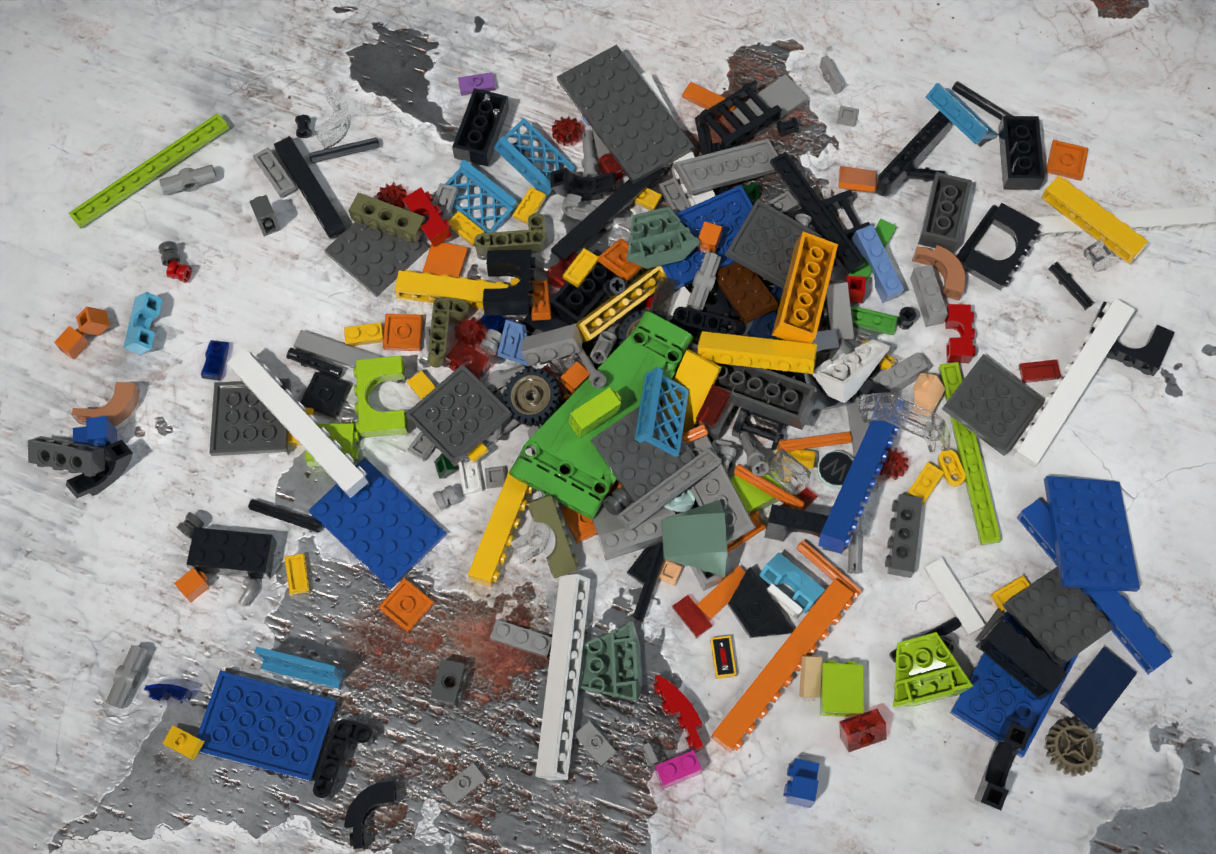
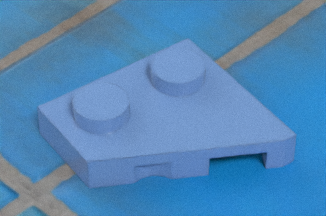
(512, 342)

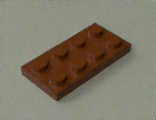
(745, 291)

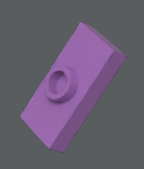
(479, 81)

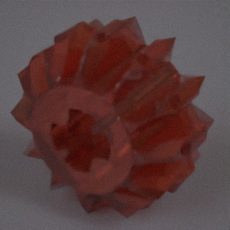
(566, 131)
(392, 195)
(470, 326)
(900, 464)

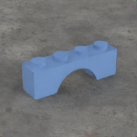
(886, 280)

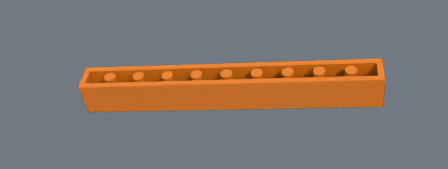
(782, 666)

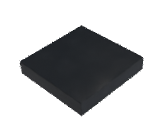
(325, 394)

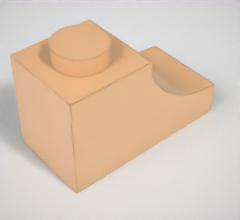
(928, 391)

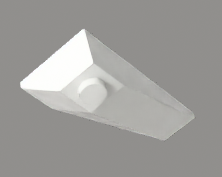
(847, 374)

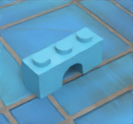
(145, 309)
(782, 571)

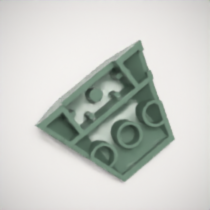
(659, 239)
(697, 538)
(613, 664)

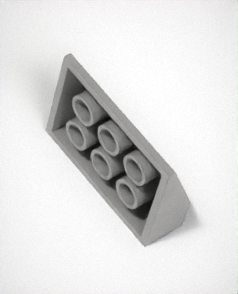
(619, 541)

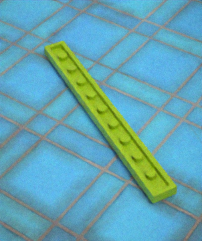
(148, 170)
(972, 464)

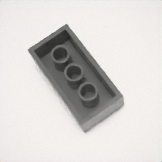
(945, 211)

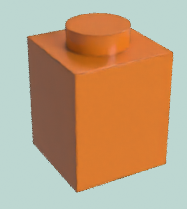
(709, 237)
(92, 321)
(71, 342)
(574, 377)
(192, 584)

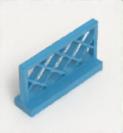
(960, 114)
(526, 165)
(491, 189)
(650, 406)
(300, 668)

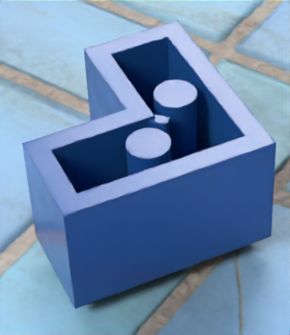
(97, 432)
(803, 783)

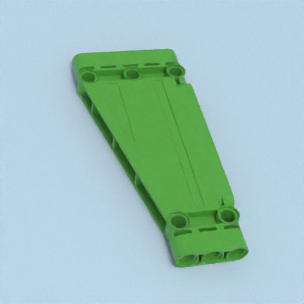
(559, 445)

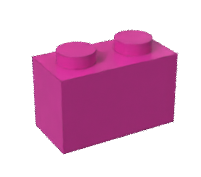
(678, 769)

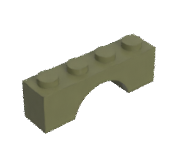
(560, 560)

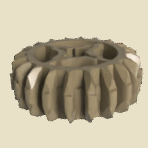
(1085, 764)

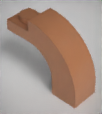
(947, 265)
(117, 409)

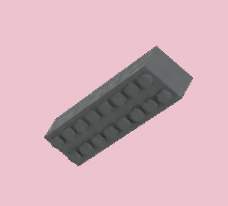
(765, 392)

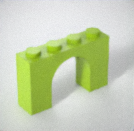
(369, 374)

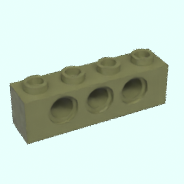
(364, 204)

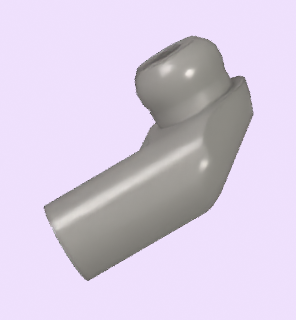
(248, 593)

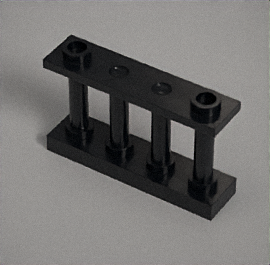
(742, 132)
(834, 203)
(742, 426)

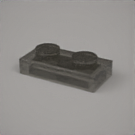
(663, 295)

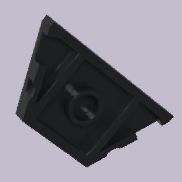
(757, 609)

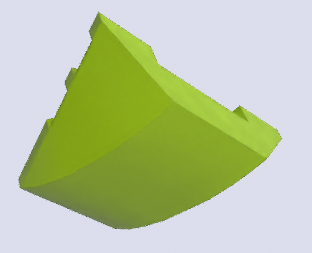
(926, 672)

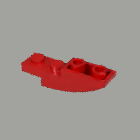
(677, 704)

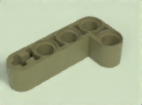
(511, 237)
(443, 312)

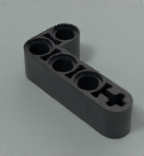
(708, 321)
(339, 760)

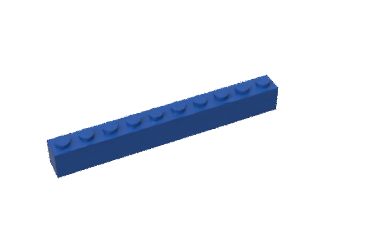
(856, 486)
(1128, 624)

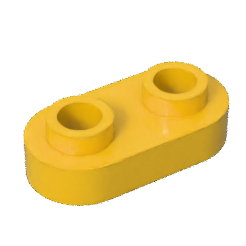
(950, 469)

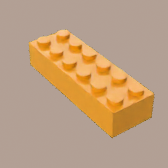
(805, 289)

